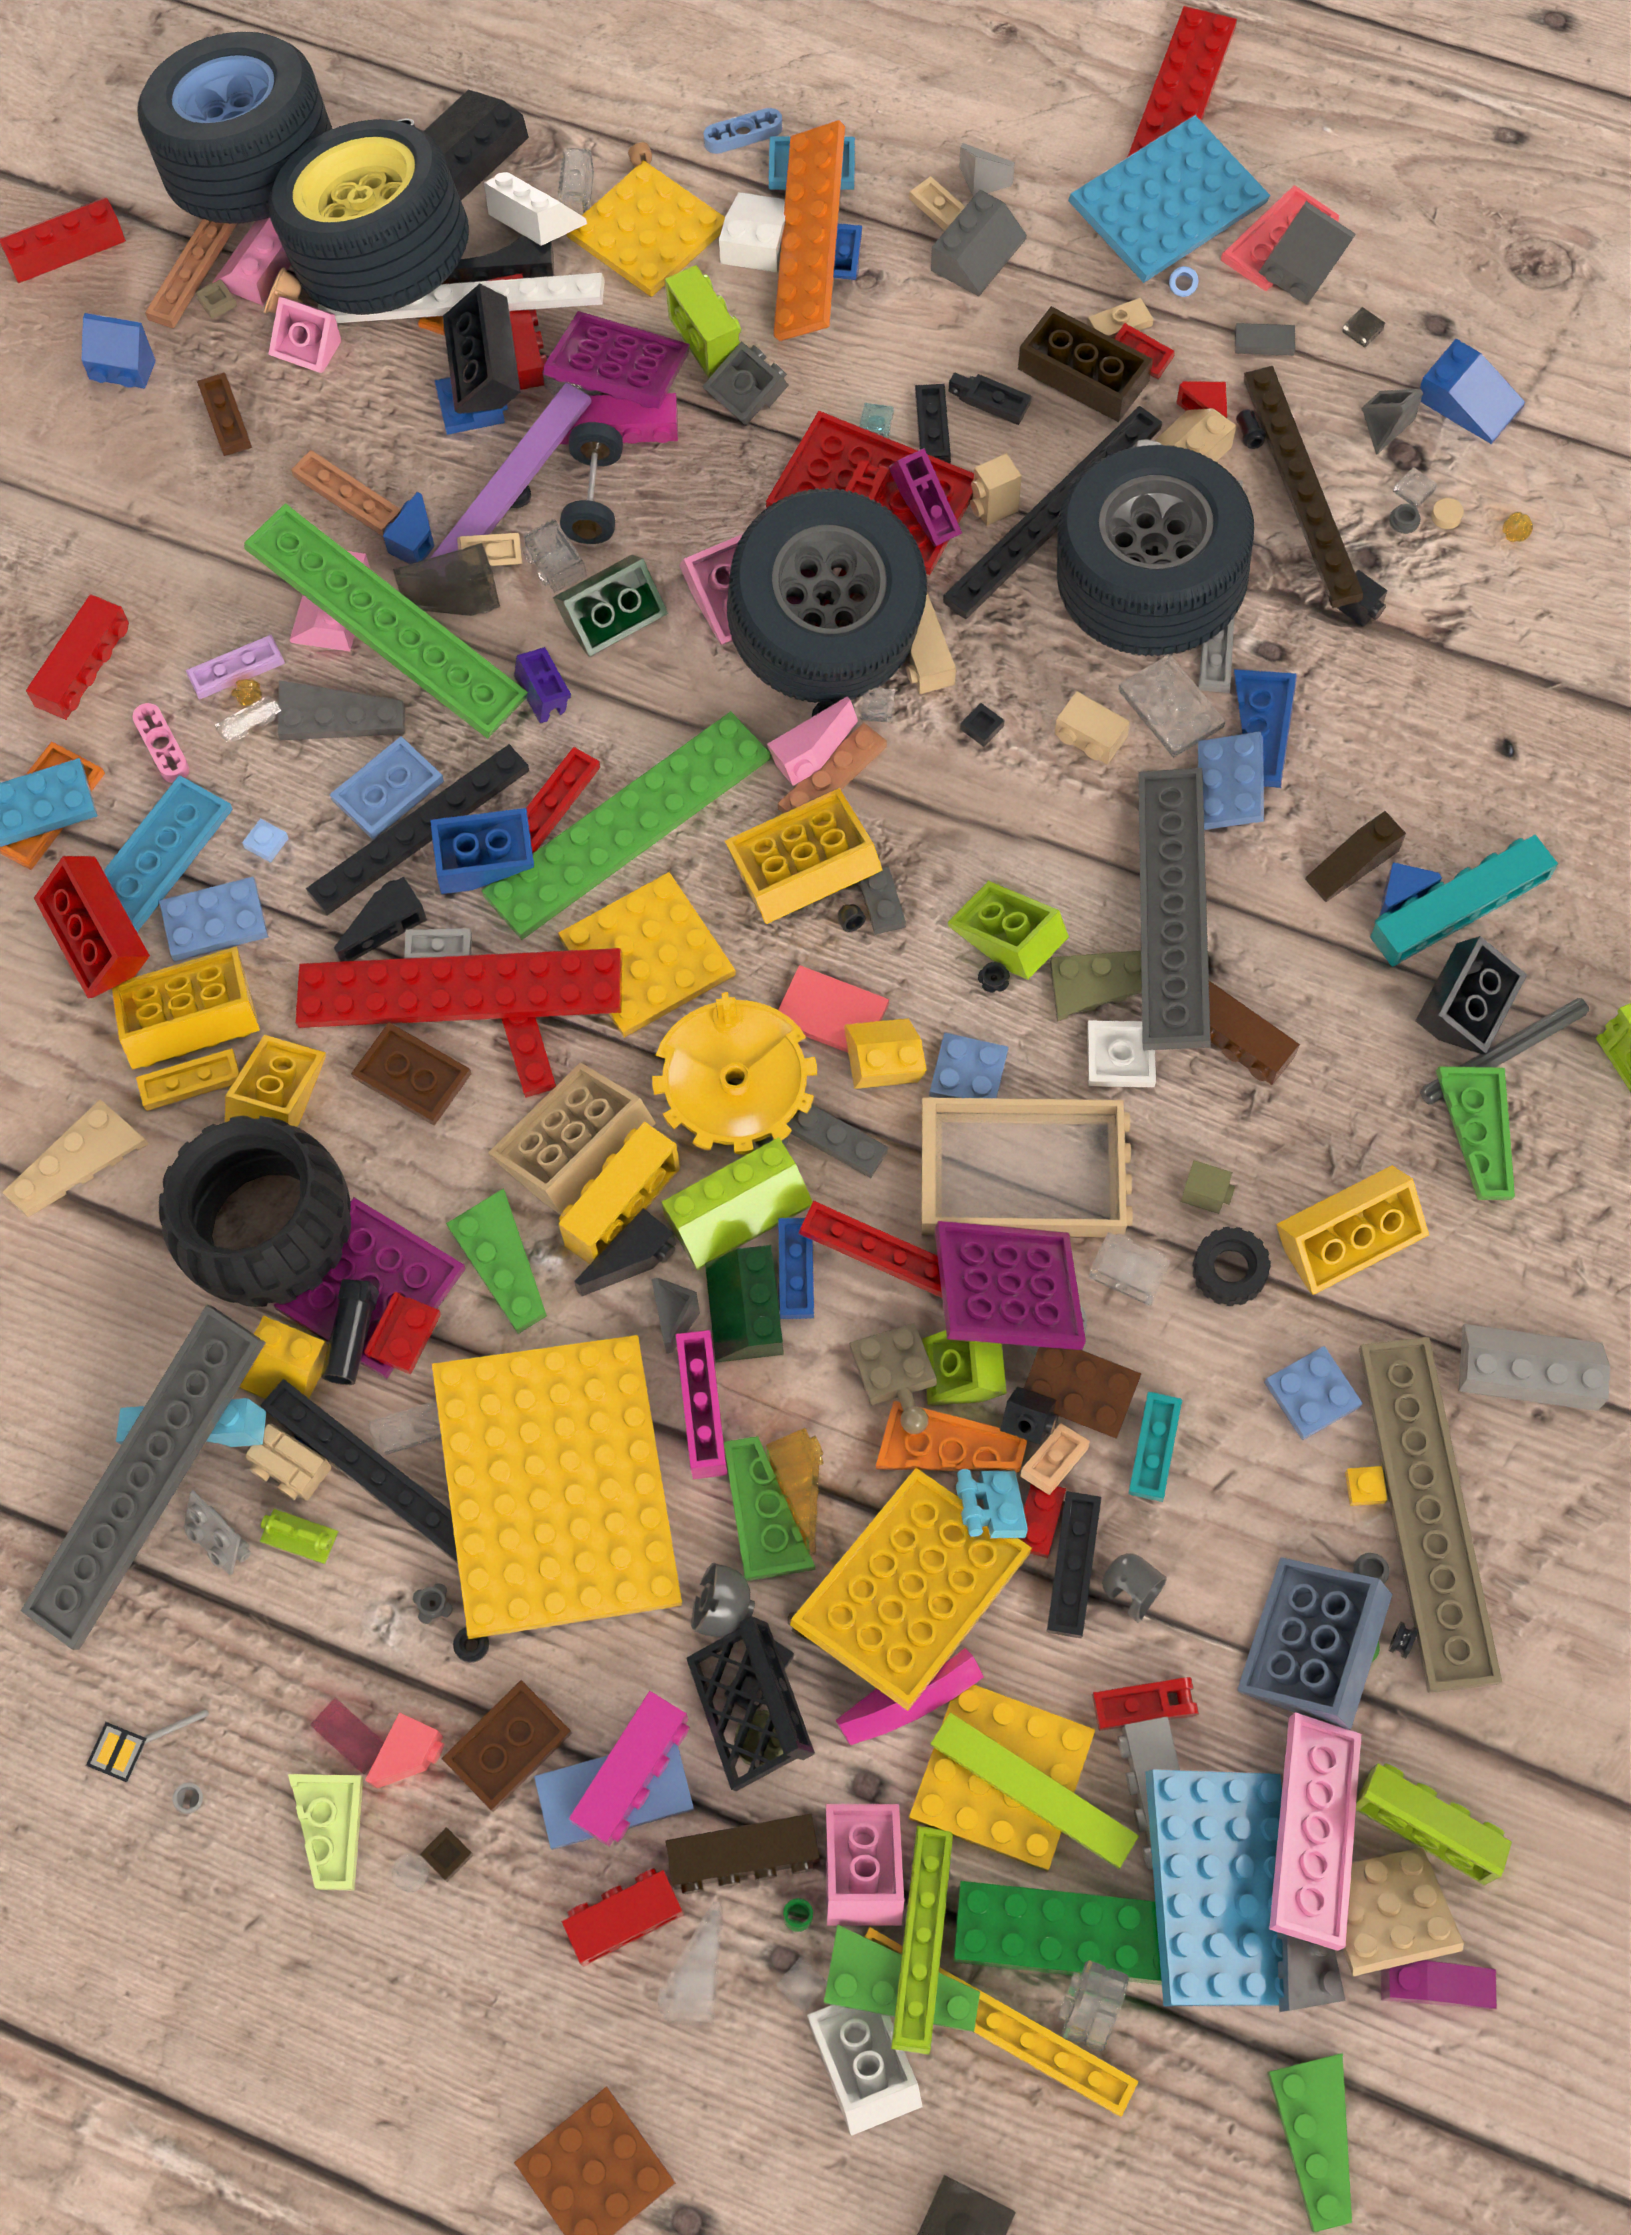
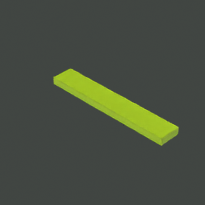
(1034, 1790)
(922, 1941)

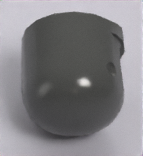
(1138, 1579)

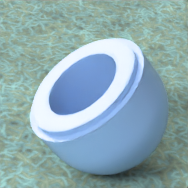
(1183, 271)

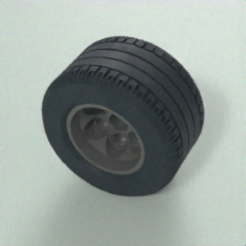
(819, 534)

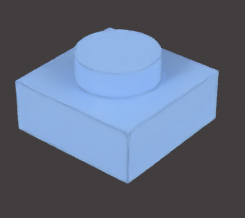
(265, 840)

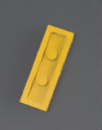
(188, 1079)

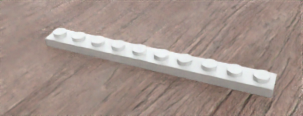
(521, 295)

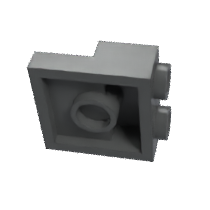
(746, 382)

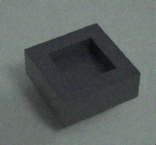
(982, 724)

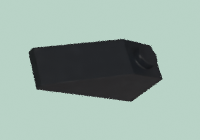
(382, 919)
(632, 1252)

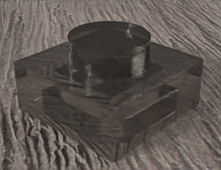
(1363, 327)

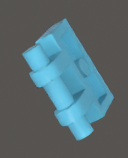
(1001, 1500)

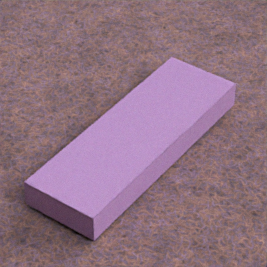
(234, 666)

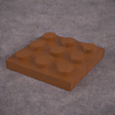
(595, 2169)

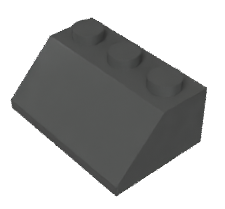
(977, 244)

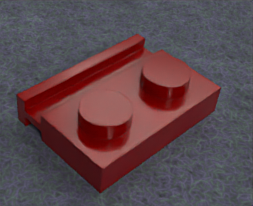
(402, 1333)

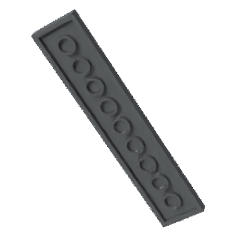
(1173, 910)
(142, 1477)

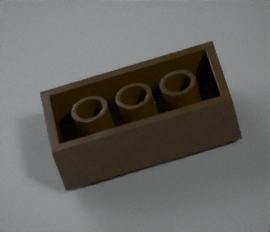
(1084, 364)

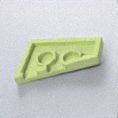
(330, 1825)

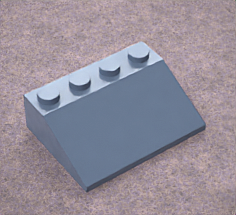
(1316, 1641)

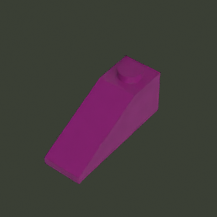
(925, 496)
(1440, 1984)

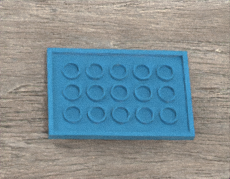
(1169, 198)
(1215, 1885)

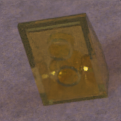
(797, 1470)

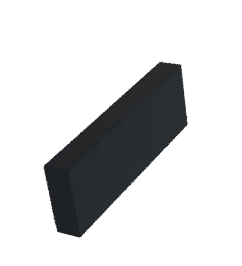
(933, 420)

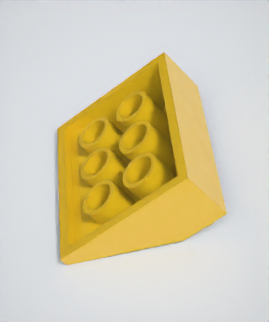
(803, 855)
(184, 1008)

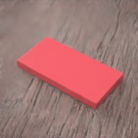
(1257, 242)

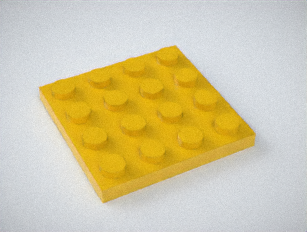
(648, 228)
(663, 947)
(979, 1813)

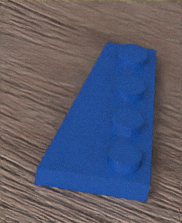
(1267, 708)

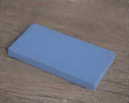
(563, 1789)

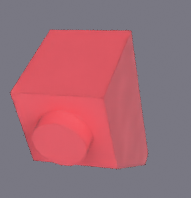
(405, 1752)

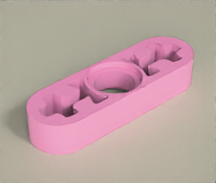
(161, 730)

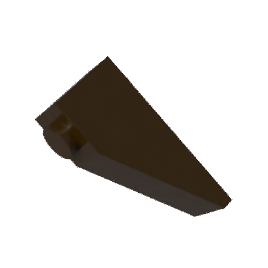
(1357, 856)

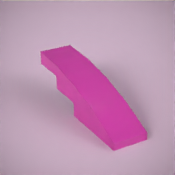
(880, 1714)

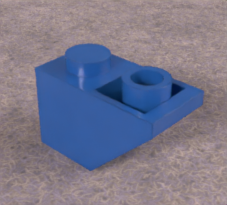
(410, 534)

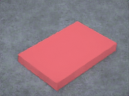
(825, 1005)

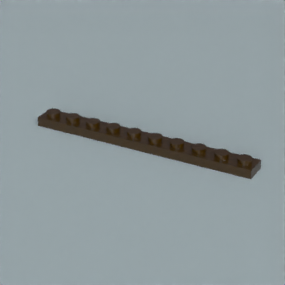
(1303, 488)

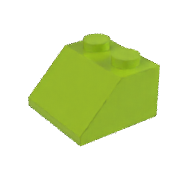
(964, 1370)

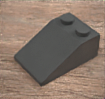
(1306, 253)

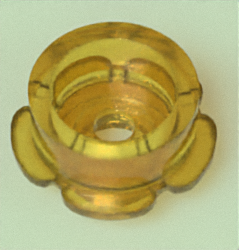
(1523, 530)
(247, 692)

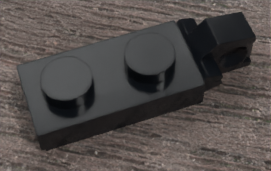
(990, 396)

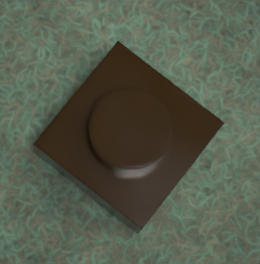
(446, 1854)

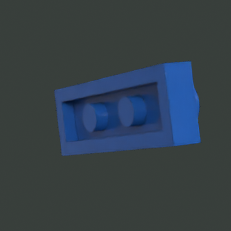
(795, 1271)

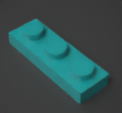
(1155, 1446)

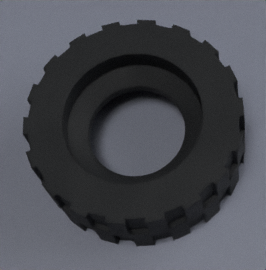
(1231, 1240)

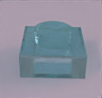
(877, 418)

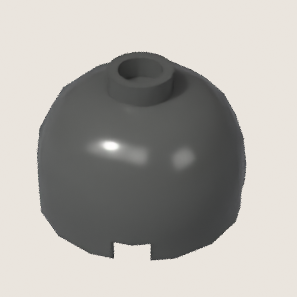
(722, 1602)

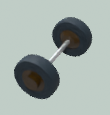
(594, 446)

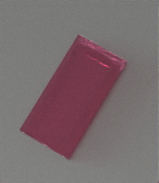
(348, 1735)

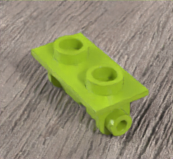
(298, 1536)

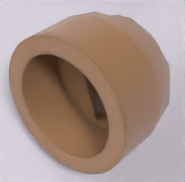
(640, 152)

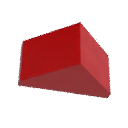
(1203, 395)

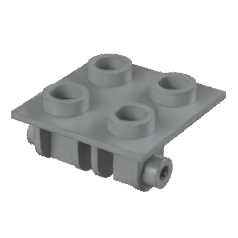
(209, 1529)

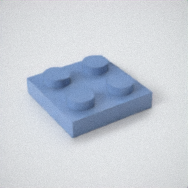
(968, 1068)
(1313, 1393)

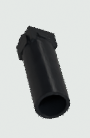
(349, 1331)

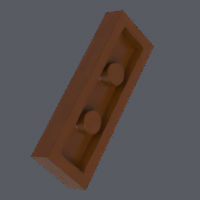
(224, 414)

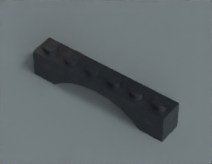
(520, 257)

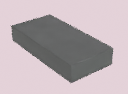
(1264, 339)

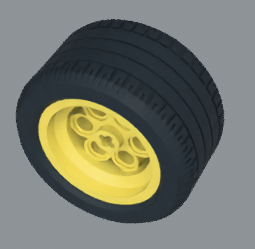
(369, 216)

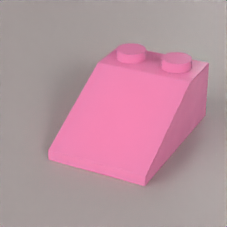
(864, 1865)

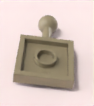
(894, 1367)

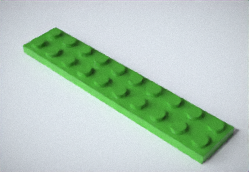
(386, 620)
(627, 824)

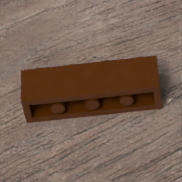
(1248, 1037)

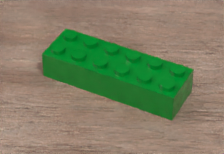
(1055, 1931)

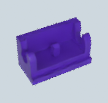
(543, 682)

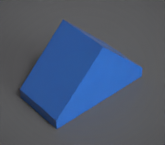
(1405, 883)

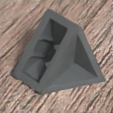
(1390, 414)
(676, 1310)

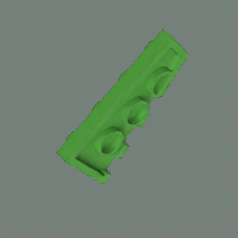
(1481, 1122)
(497, 1253)
(764, 1522)
(867, 1979)
(1315, 2128)

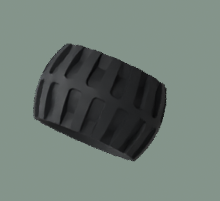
(218, 1166)

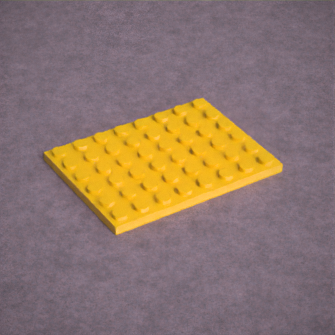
(554, 1486)

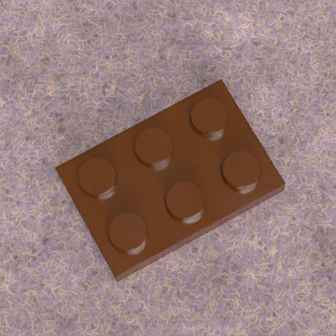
(411, 1073)
(1085, 1387)
(506, 1745)

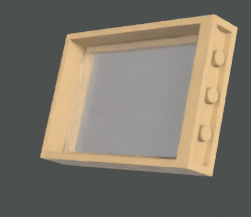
(1026, 1164)

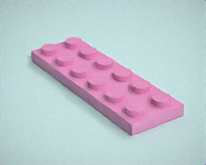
(1316, 1832)

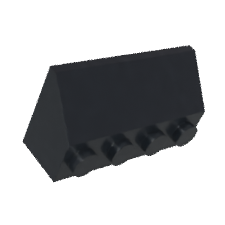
(481, 351)

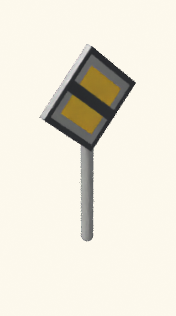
(120, 1749)

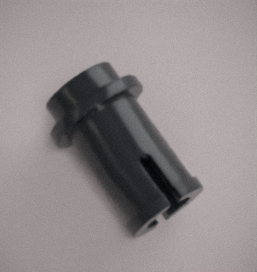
(1252, 434)

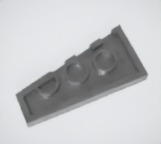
(333, 713)
(1308, 1975)

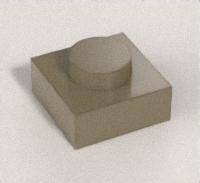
(216, 299)

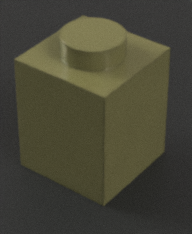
(1208, 1187)

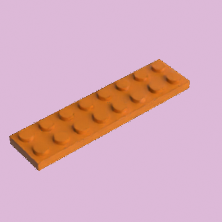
(809, 231)

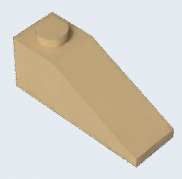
(930, 658)

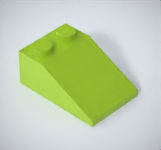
(1010, 928)

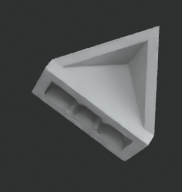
(985, 170)

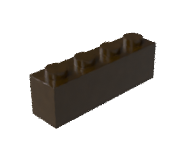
(742, 1852)

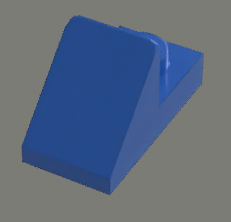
(847, 251)

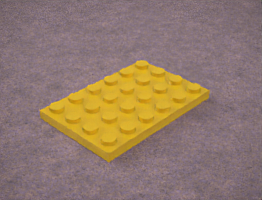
(908, 1590)

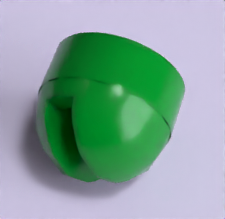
(801, 1909)

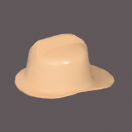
(286, 286)

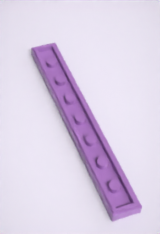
(519, 467)

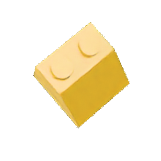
(884, 1053)
(285, 1356)

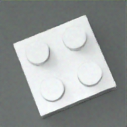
(1118, 1055)

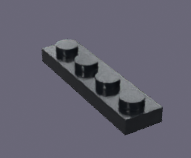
(1074, 1565)

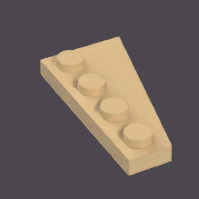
(84, 1149)

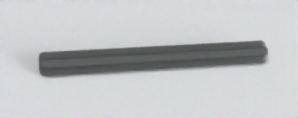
(1517, 1043)

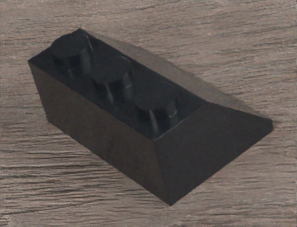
(1471, 996)

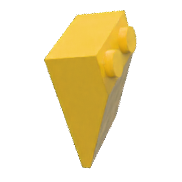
(275, 1082)

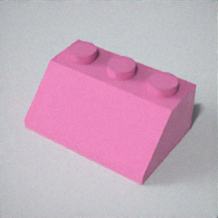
(255, 263)
(319, 629)

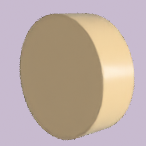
(1447, 513)

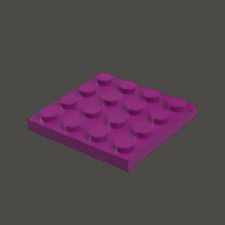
(617, 360)
(387, 1258)
(1009, 1285)

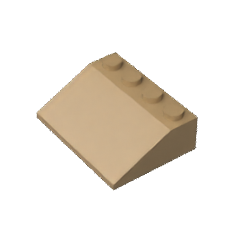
(570, 1136)

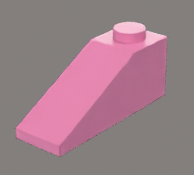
(812, 743)

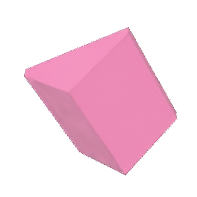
(304, 335)

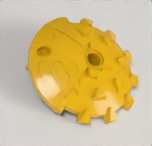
(728, 1043)

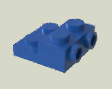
(463, 422)

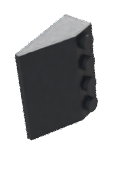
(477, 137)

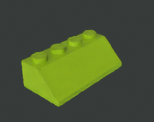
(737, 1203)
(1433, 1824)

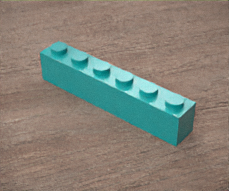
(1463, 900)

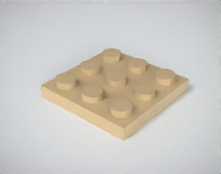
(1397, 1913)

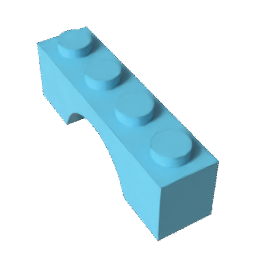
(238, 1426)

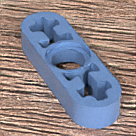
(722, 129)

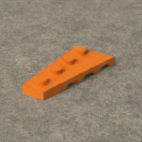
(948, 1445)

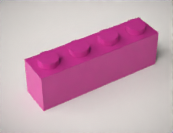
(633, 420)
(701, 1404)
(629, 1769)

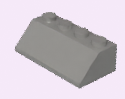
(1533, 1367)

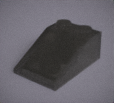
(451, 583)

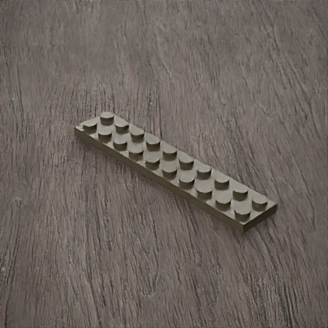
(1429, 1516)

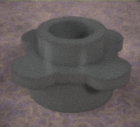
(425, 1596)

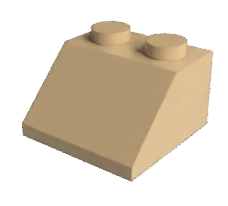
(1202, 432)

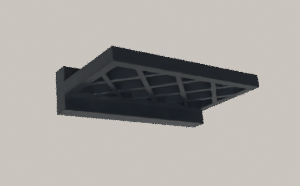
(777, 1694)

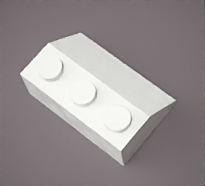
(529, 209)

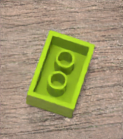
(701, 318)

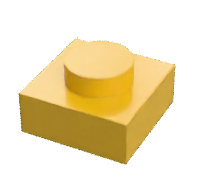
(1366, 1486)

